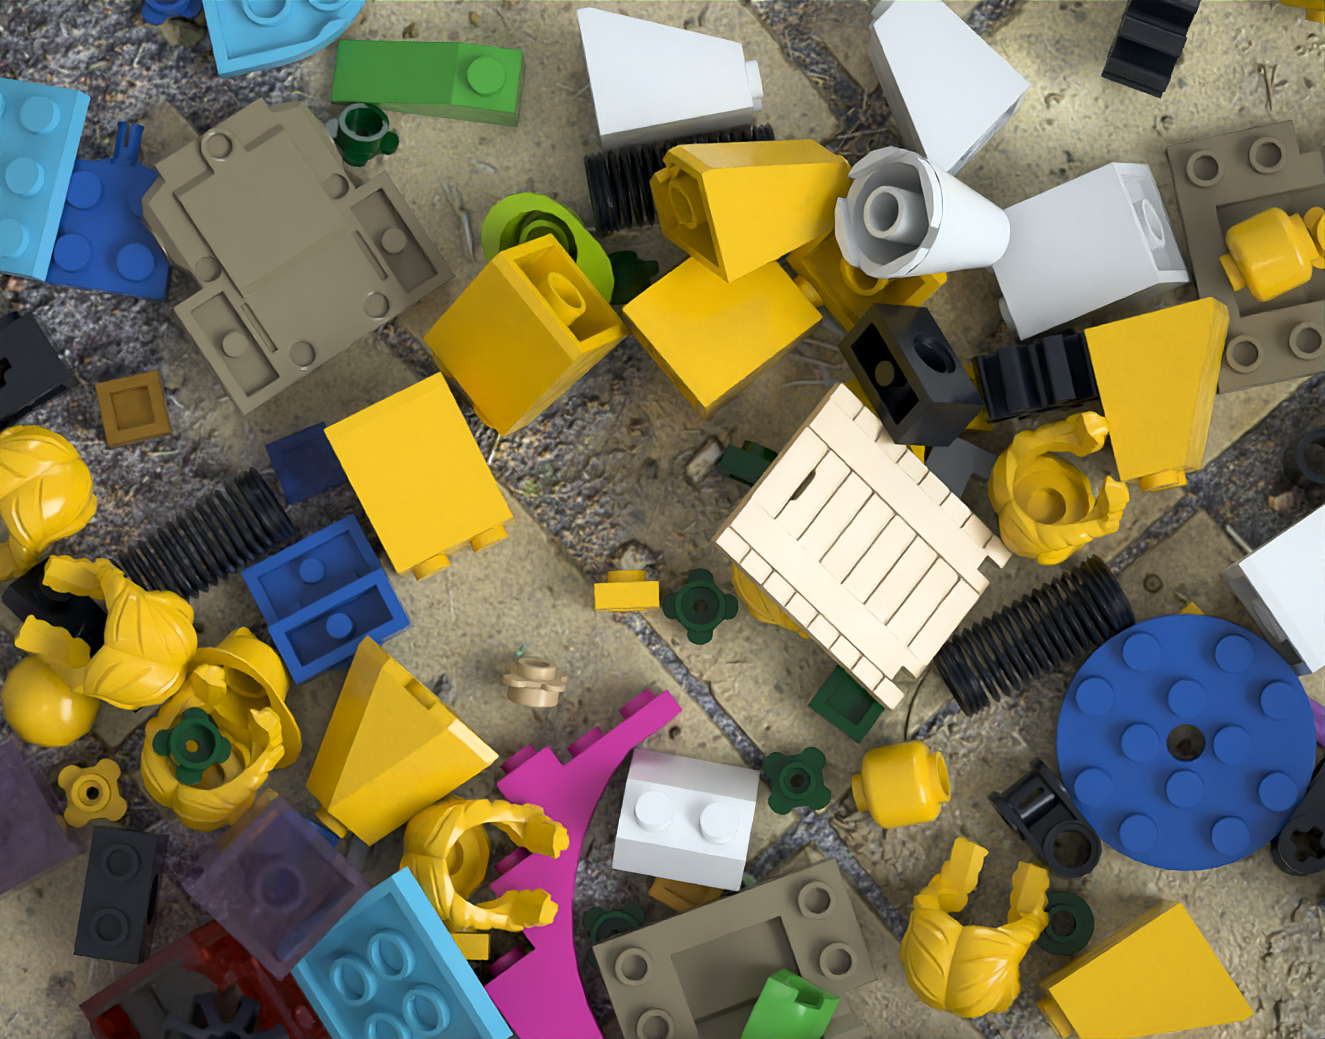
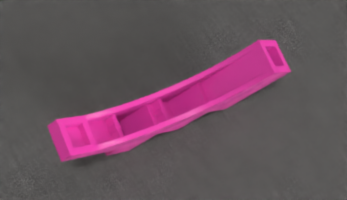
(545, 990)

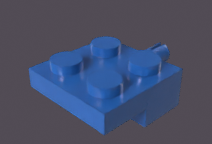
(100, 229)
(326, 599)

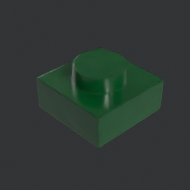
(747, 463)
(846, 705)

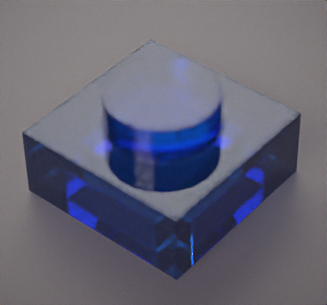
(306, 464)

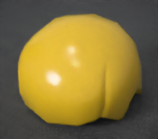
(43, 707)

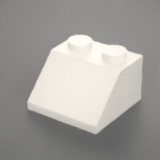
(686, 819)

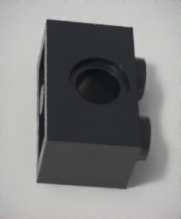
(911, 375)
(121, 894)

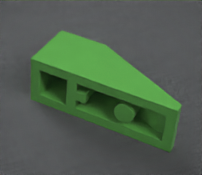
(432, 79)

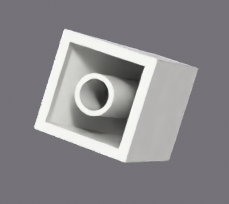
(941, 80)
(663, 82)
(1087, 251)
(1285, 591)

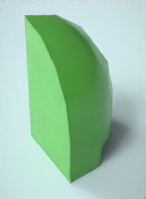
(790, 1009)

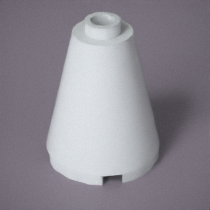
(915, 219)

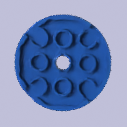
(1197, 808)

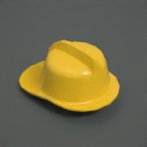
(254, 680)

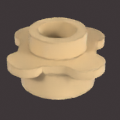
(534, 682)

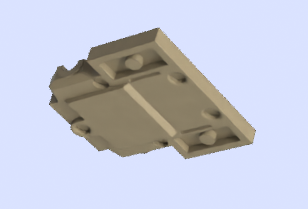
(1226, 182)
(282, 248)
(709, 963)

